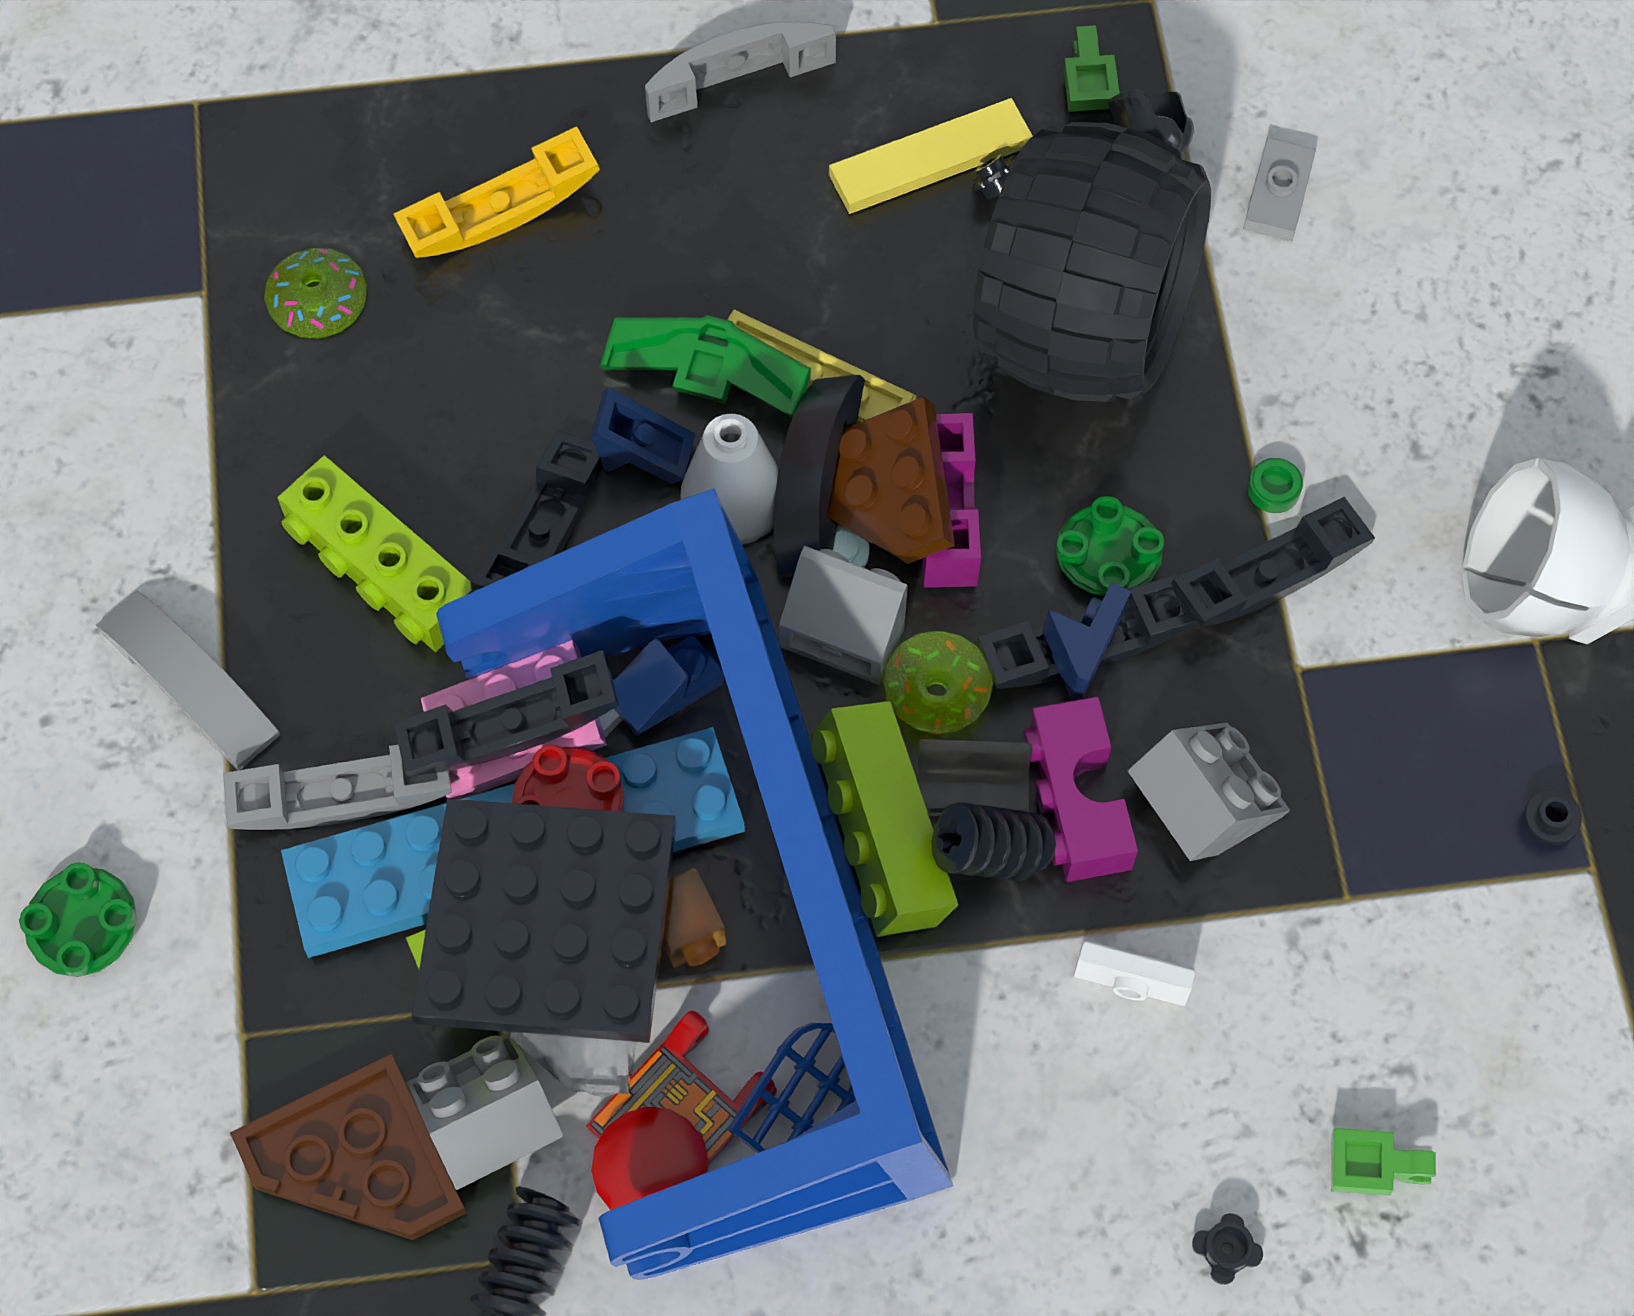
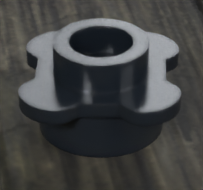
(992, 175)
(1232, 1232)

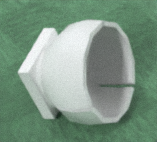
(1560, 543)

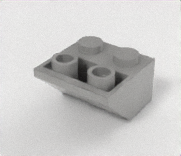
(843, 614)
(1208, 788)
(484, 1109)

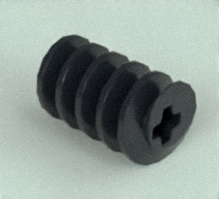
(992, 842)
(527, 1255)

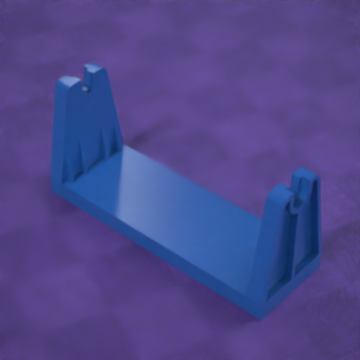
(680, 578)

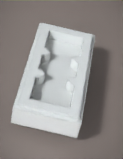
(1134, 974)

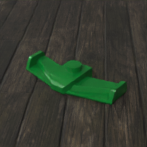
(708, 359)

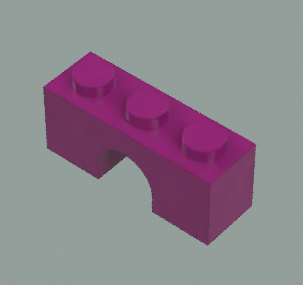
(961, 563)
(1088, 834)

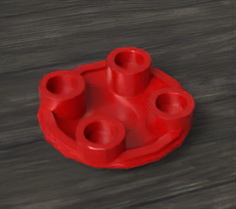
(570, 780)
(645, 1155)

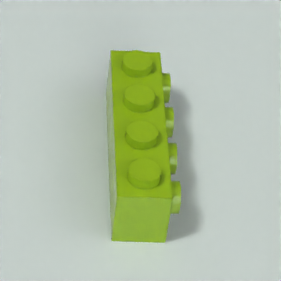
(373, 549)
(882, 818)

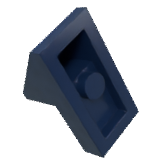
(640, 436)
(1081, 646)
(664, 682)

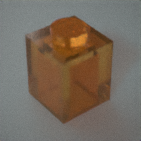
(691, 922)

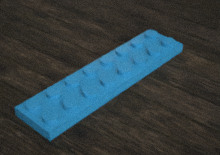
(384, 873)

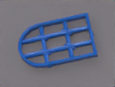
(779, 1105)

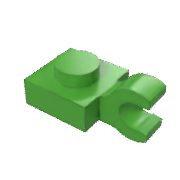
(1089, 77)
(1368, 1162)

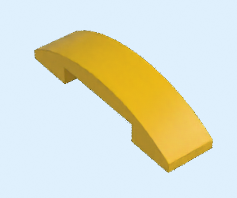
(501, 203)

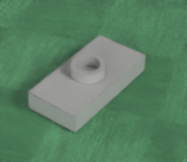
(1279, 189)

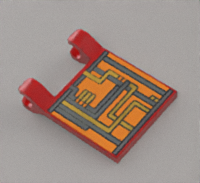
(676, 1084)

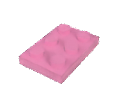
(527, 671)

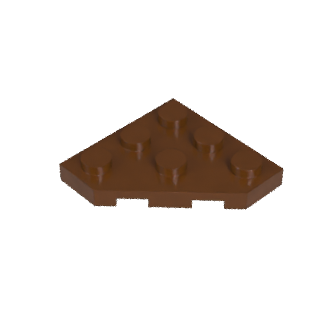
(894, 483)
(354, 1154)

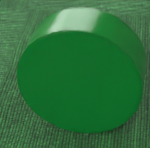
(1275, 485)

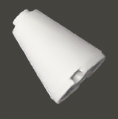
(741, 472)

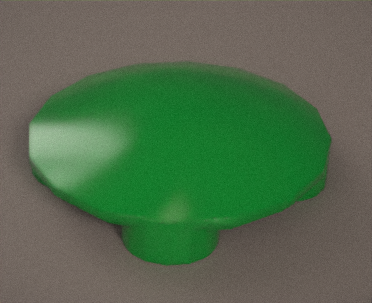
(1109, 546)
(79, 921)

